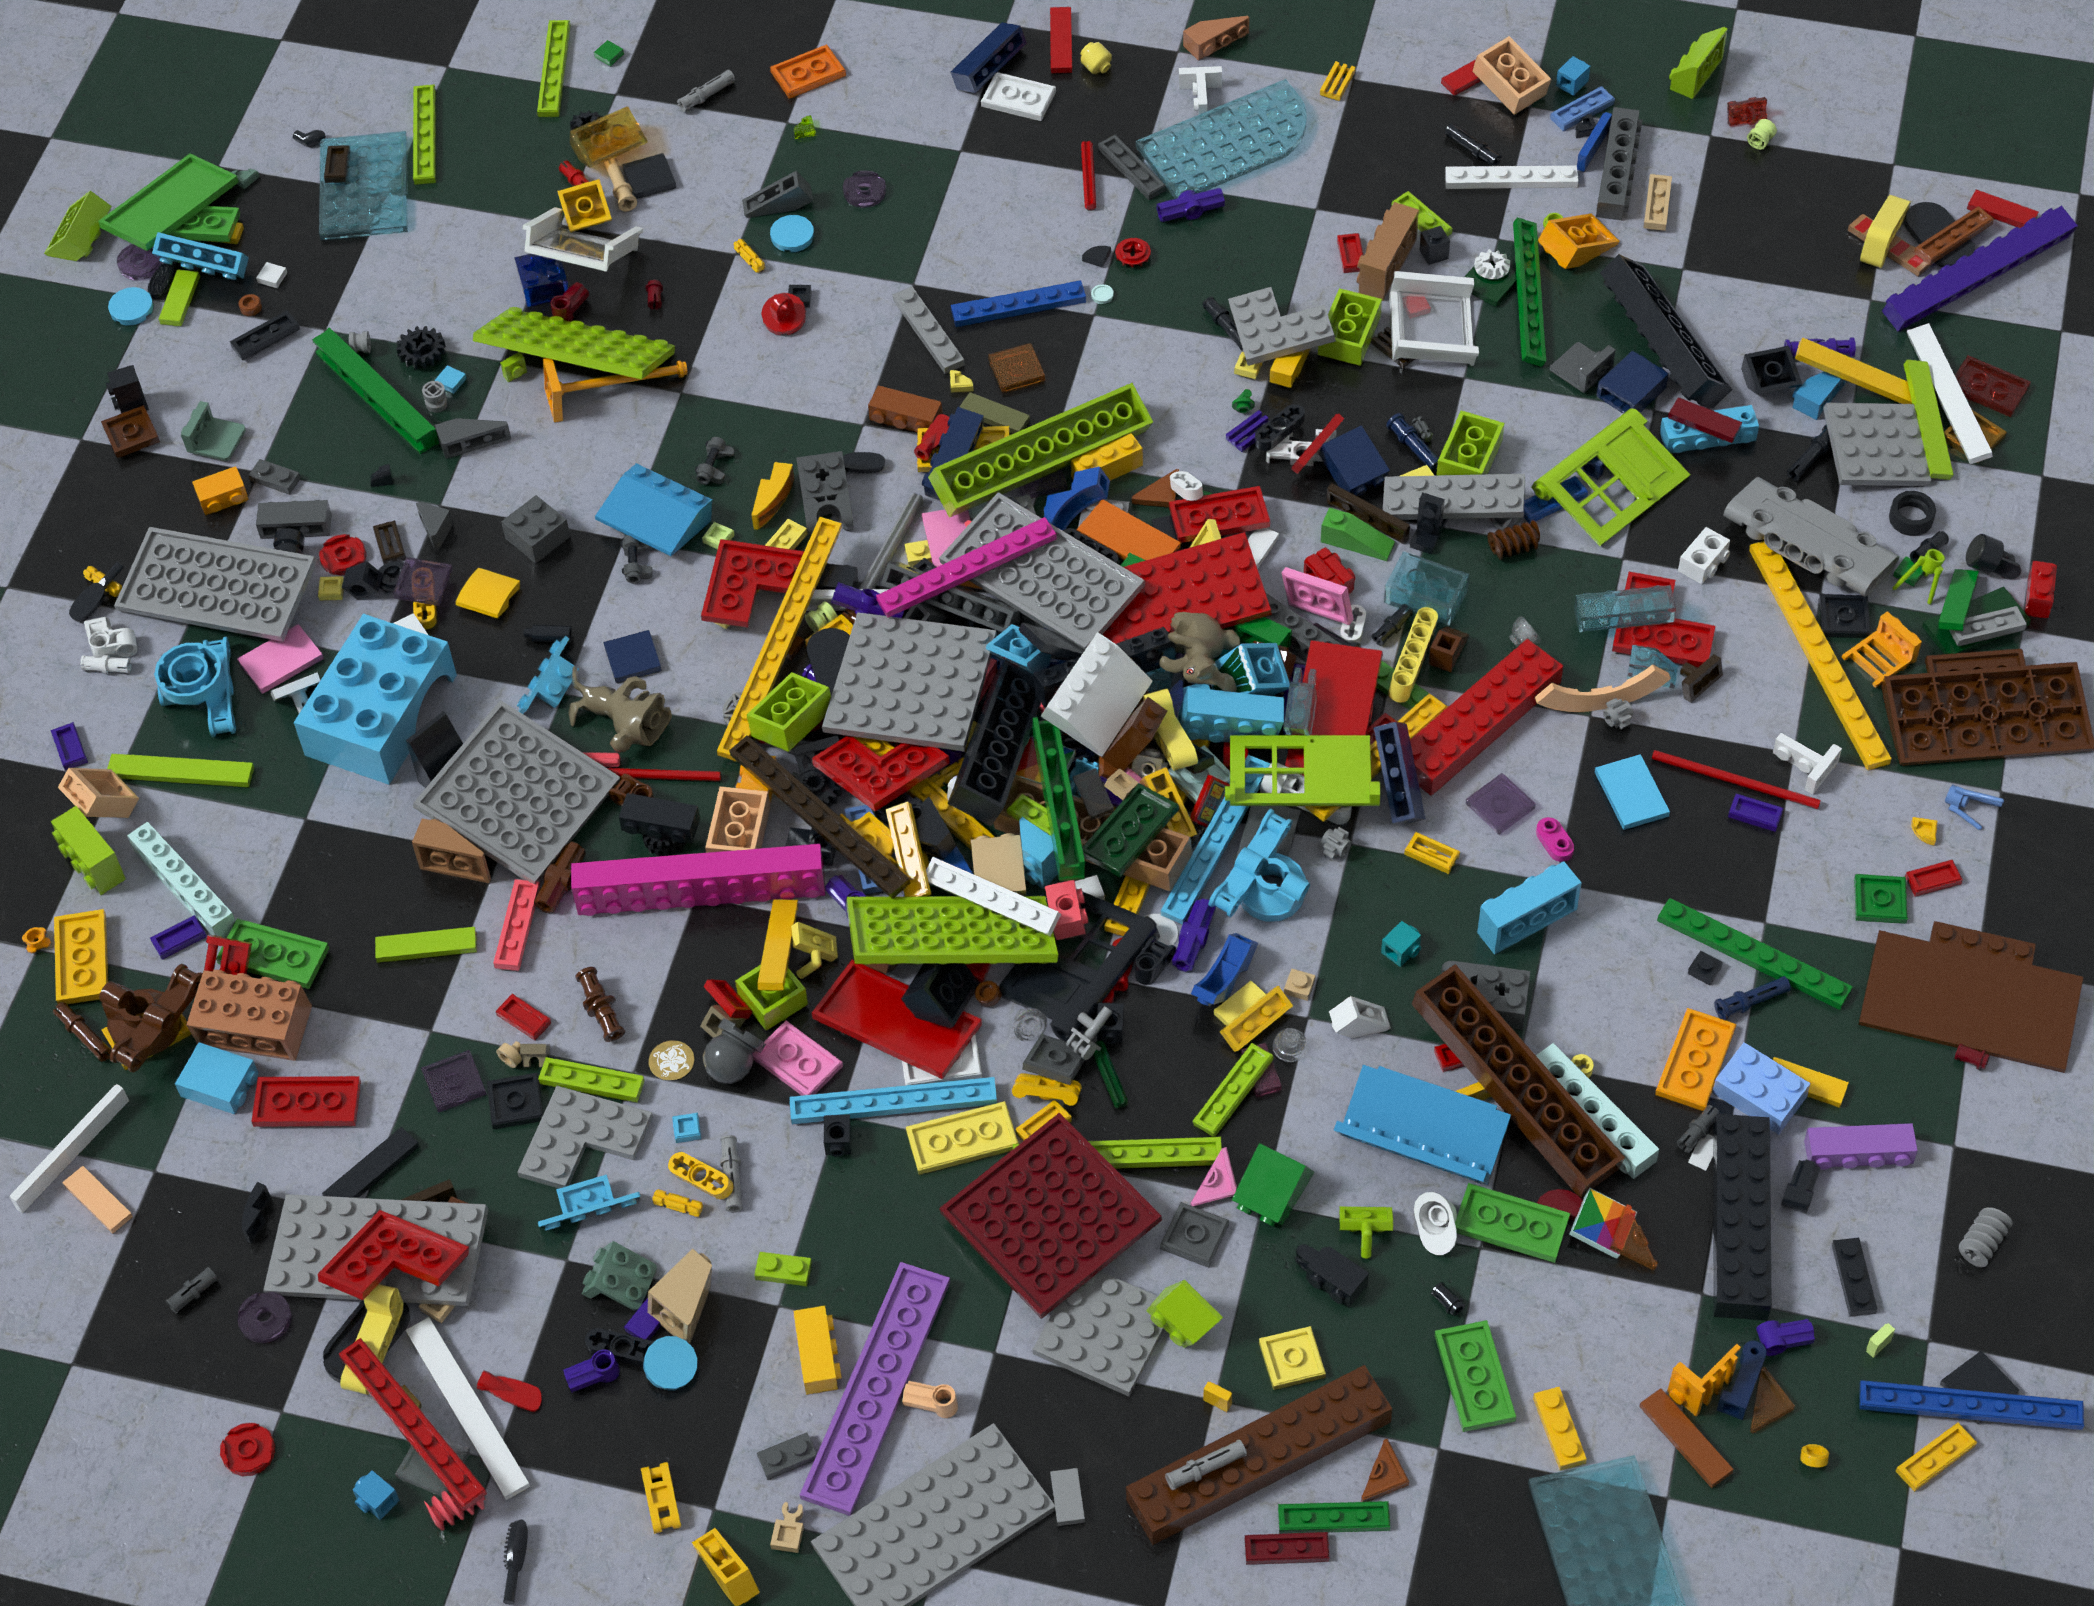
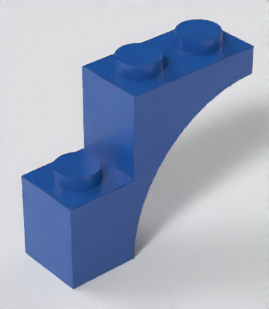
(1087, 488)
(1222, 976)

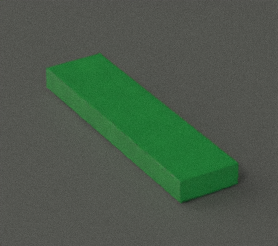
(1958, 599)
(1334, 1517)

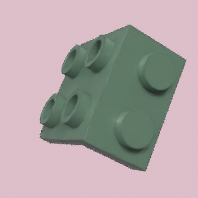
(211, 435)
(619, 1275)

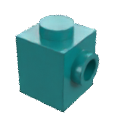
(1401, 943)

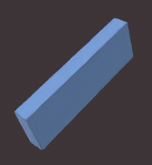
(1588, 104)

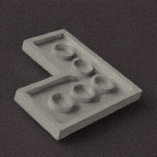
(1269, 335)
(578, 1122)

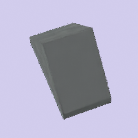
(436, 522)

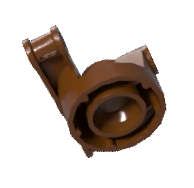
(142, 1037)

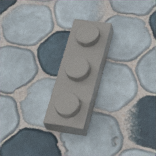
(1990, 626)

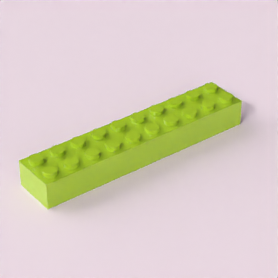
(1038, 449)

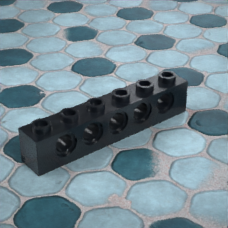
(1143, 649)

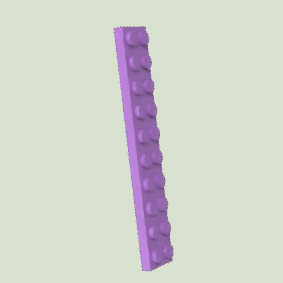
(875, 1389)

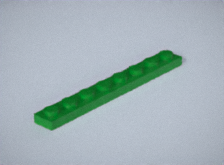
(1529, 292)
(1754, 953)

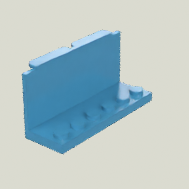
(1425, 1123)

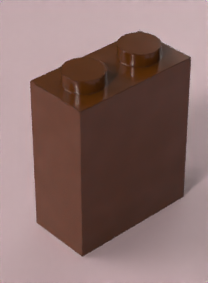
(1135, 734)

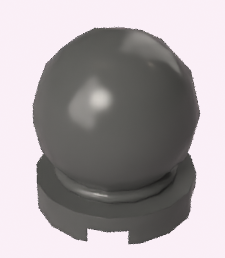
(730, 1054)

